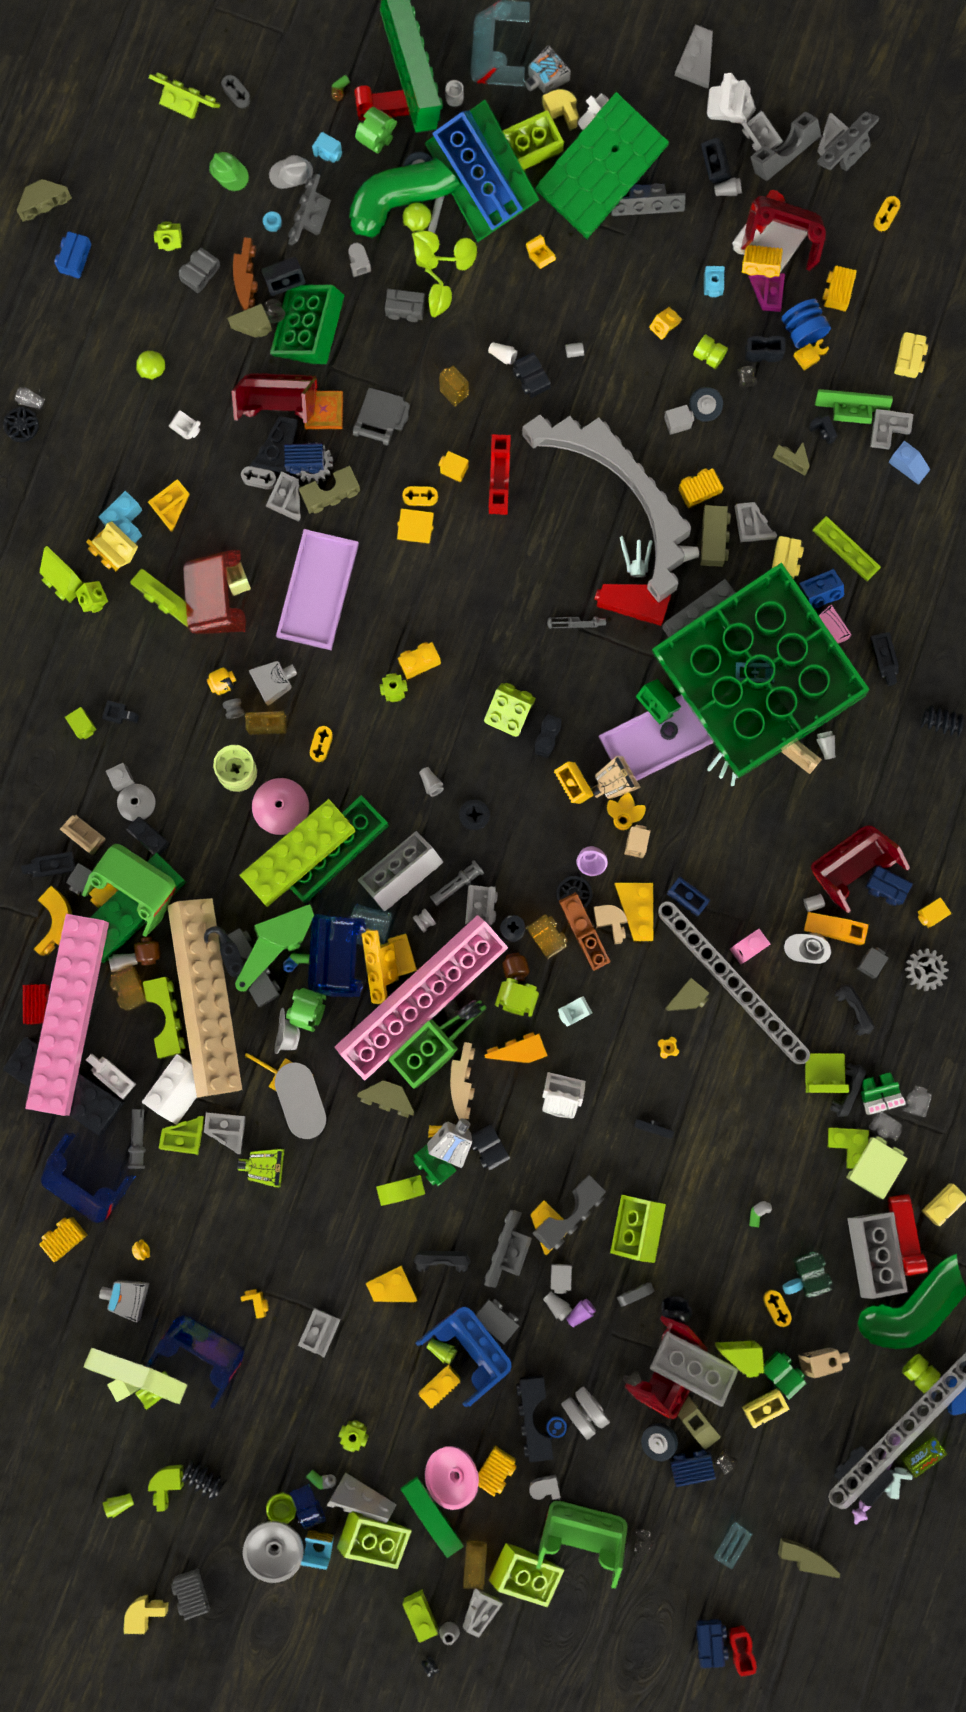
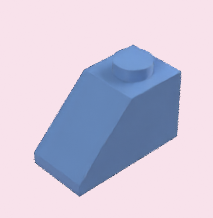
(910, 462)

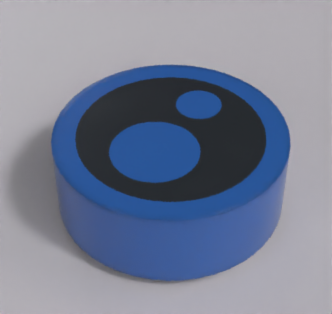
(556, 1427)

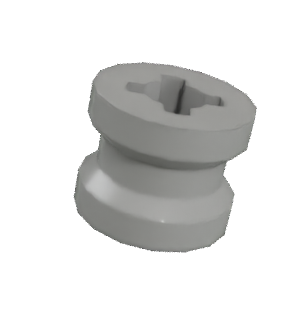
(424, 920)

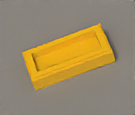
(403, 955)

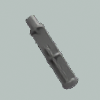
(575, 622)

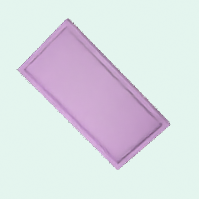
(317, 589)
(644, 746)

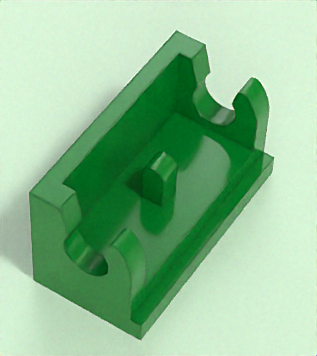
(658, 701)

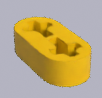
(889, 214)
(418, 492)
(317, 742)
(773, 1310)

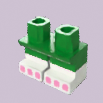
(881, 1097)

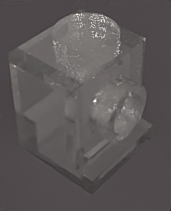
(918, 1102)
(886, 1126)

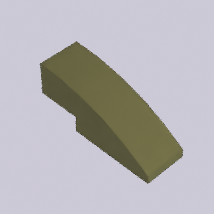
(806, 1558)

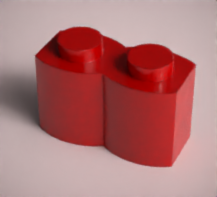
(742, 1648)

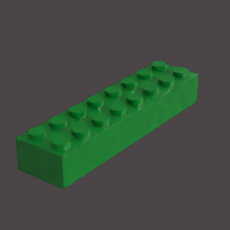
(412, 63)

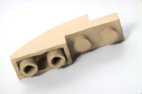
(461, 1090)

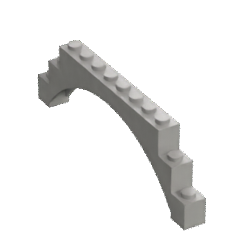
(601, 445)

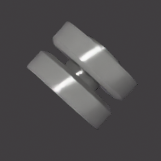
(585, 1412)

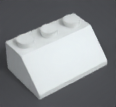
(173, 1090)

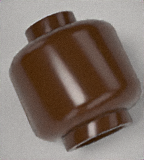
(147, 951)
(515, 967)

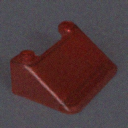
(208, 594)

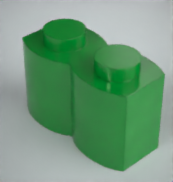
(783, 1375)

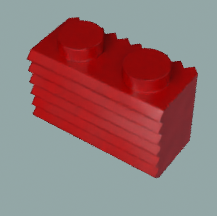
(35, 1003)

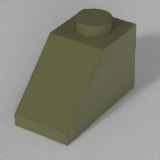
(251, 322)
(689, 997)

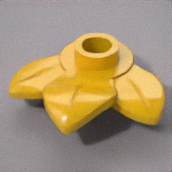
(625, 809)

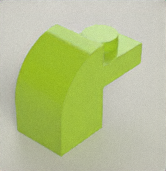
(400, 1190)
(165, 1479)

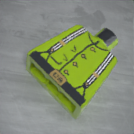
(264, 1166)

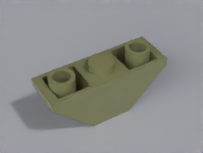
(41, 198)
(388, 1097)
(698, 1424)

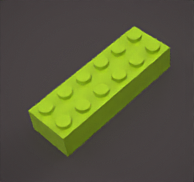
(297, 852)

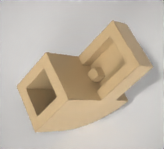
(611, 916)

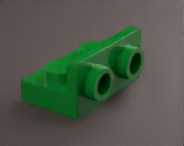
(437, 1169)

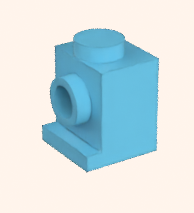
(327, 148)
(711, 274)

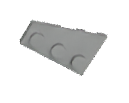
(696, 58)
(358, 1497)

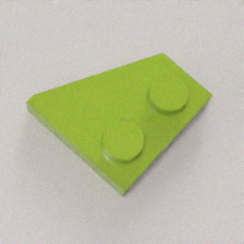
(183, 1137)

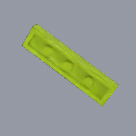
(846, 548)

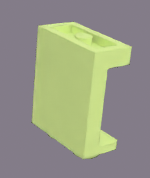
(877, 1167)

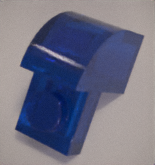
(307, 1507)

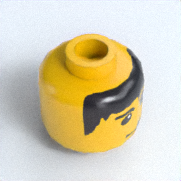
(221, 681)

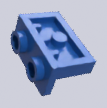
(823, 589)

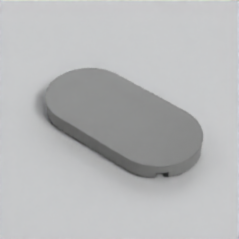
(300, 1100)

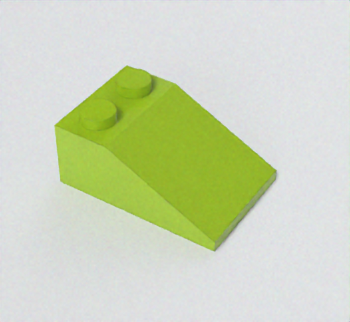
(59, 576)
(373, 1540)
(518, 1576)

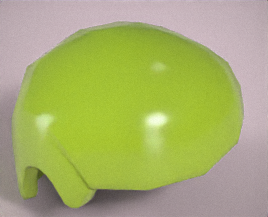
(416, 217)
(150, 364)
(281, 1508)

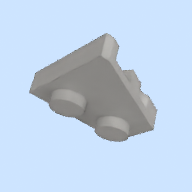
(833, 131)
(286, 497)
(752, 523)
(480, 1612)

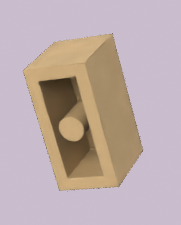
(637, 841)

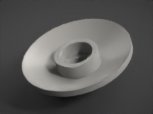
(142, 809)

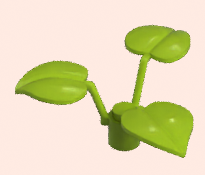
(425, 246)

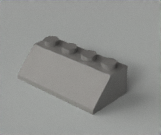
(400, 871)
(877, 1255)

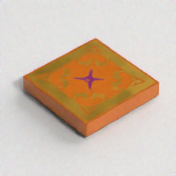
(327, 411)

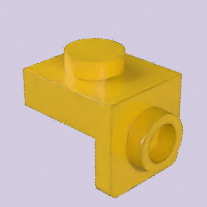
(540, 252)
(665, 322)
(260, 1305)

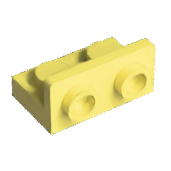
(115, 545)

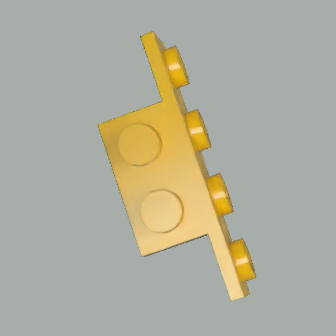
(380, 965)

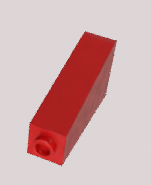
(632, 601)

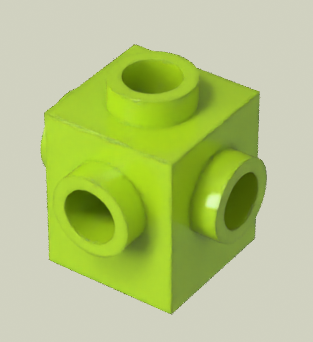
(168, 236)
(91, 597)
(393, 694)
(356, 1428)

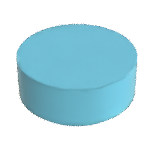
(272, 221)
(793, 1286)

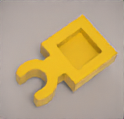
(810, 355)

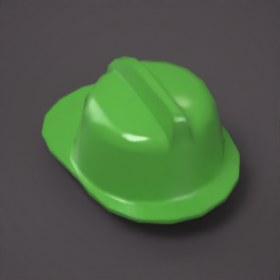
(229, 171)

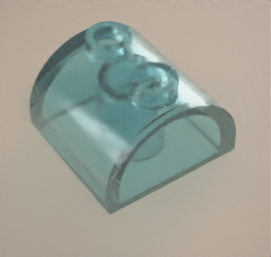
(374, 920)

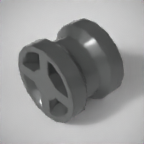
(233, 708)

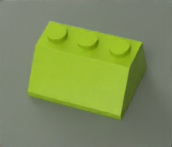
(535, 139)
(638, 1229)
(744, 1355)

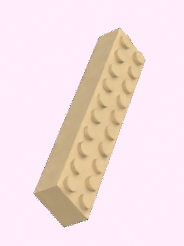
(204, 998)

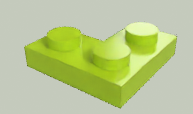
(852, 1139)

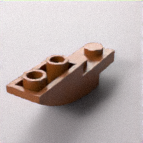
(243, 277)
(584, 931)

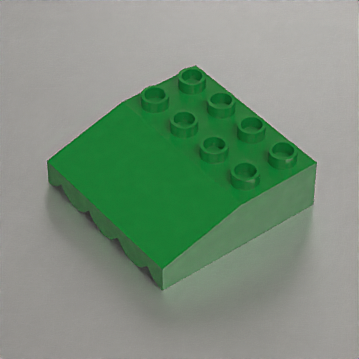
(769, 625)

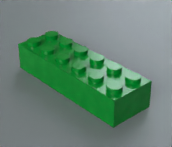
(368, 826)
(122, 912)

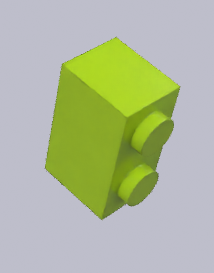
(420, 1616)

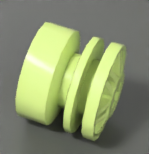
(235, 757)

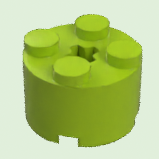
(517, 997)

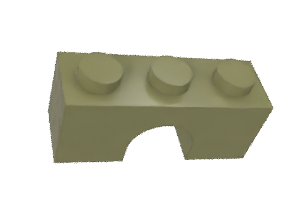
(317, 499)

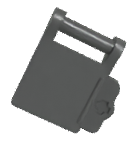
(383, 412)

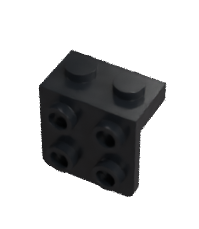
(877, 1488)

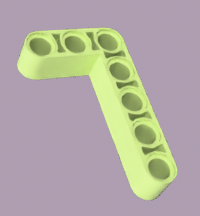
(135, 1375)

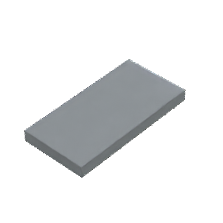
(694, 1369)

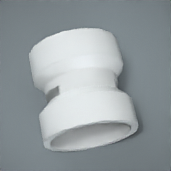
(454, 93)

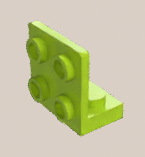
(825, 1074)

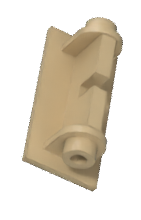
(802, 756)

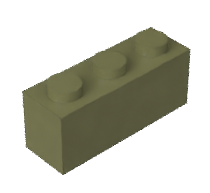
(714, 536)

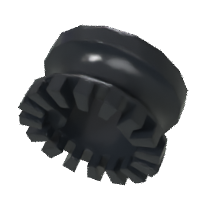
(664, 727)
(430, 1667)

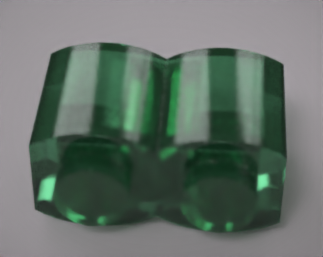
(812, 1274)

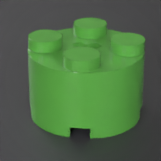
(375, 130)
(306, 1009)

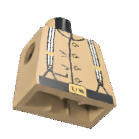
(615, 779)
(822, 1362)

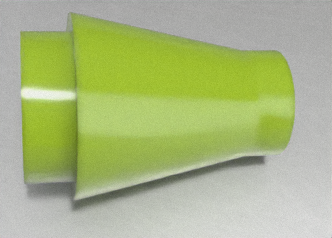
(442, 1351)
(118, 1504)

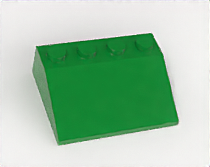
(308, 323)

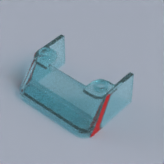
(489, 65)

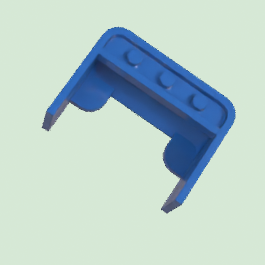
(479, 1344)

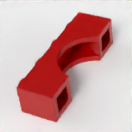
(499, 474)

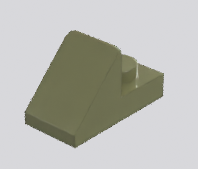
(795, 461)

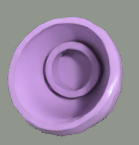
(592, 861)

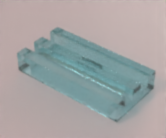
(748, 1534)

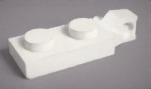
(111, 1076)

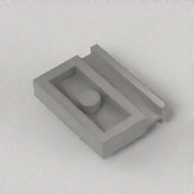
(319, 1332)

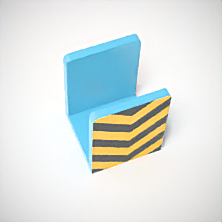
(317, 1559)

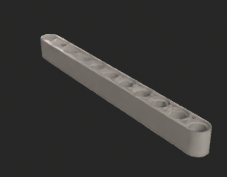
(742, 986)
(906, 1437)

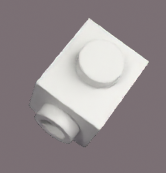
(185, 425)

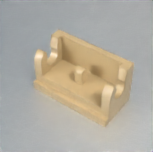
(83, 834)

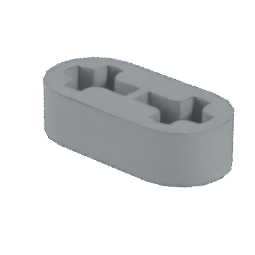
(259, 473)

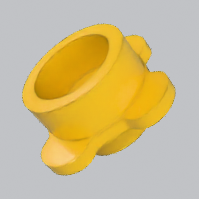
(673, 1048)
(141, 1250)

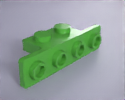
(851, 405)

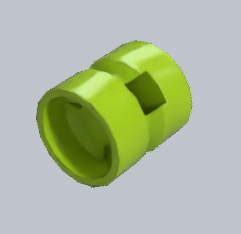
(710, 351)
(924, 1375)

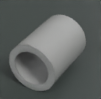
(574, 350)
(814, 902)

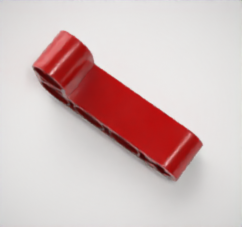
(390, 103)
(912, 1259)

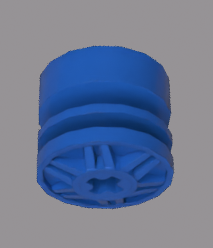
(806, 323)

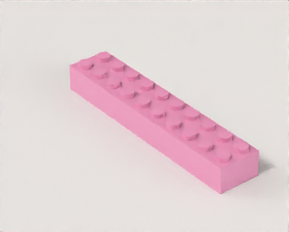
(421, 997)
(67, 1015)

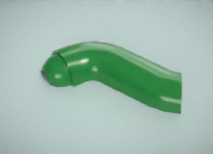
(395, 189)
(920, 1314)

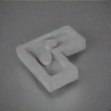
(887, 422)

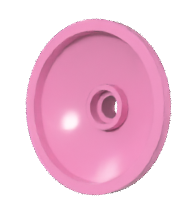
(291, 813)
(444, 1482)

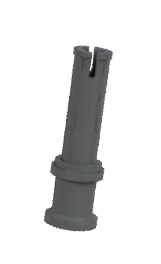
(464, 877)
(137, 1150)

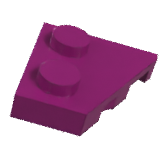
(768, 291)

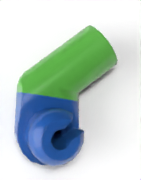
(293, 960)

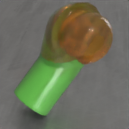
(337, 88)

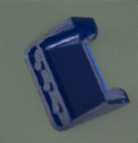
(334, 955)

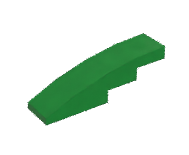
(432, 1517)

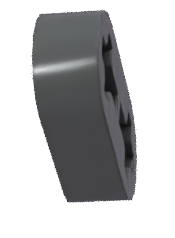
(238, 89)
(635, 1294)

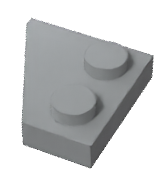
(226, 1129)

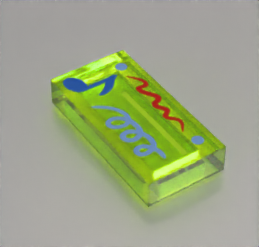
(924, 1457)

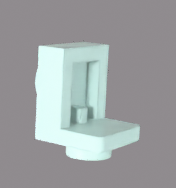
(574, 1011)
(898, 1473)

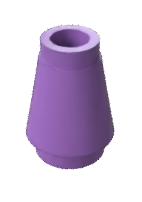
(582, 1312)

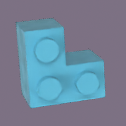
(121, 513)

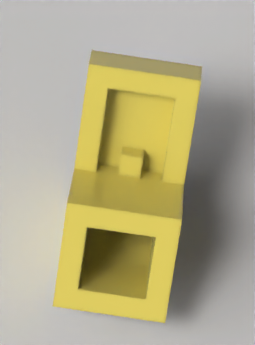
(562, 103)
(137, 1614)

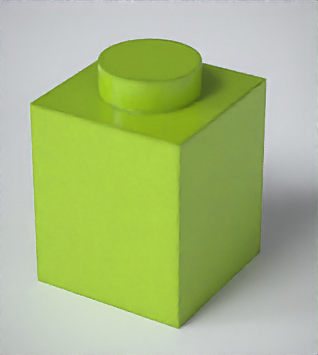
(81, 723)

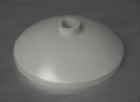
(269, 1563)

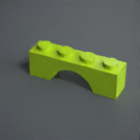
(169, 1041)

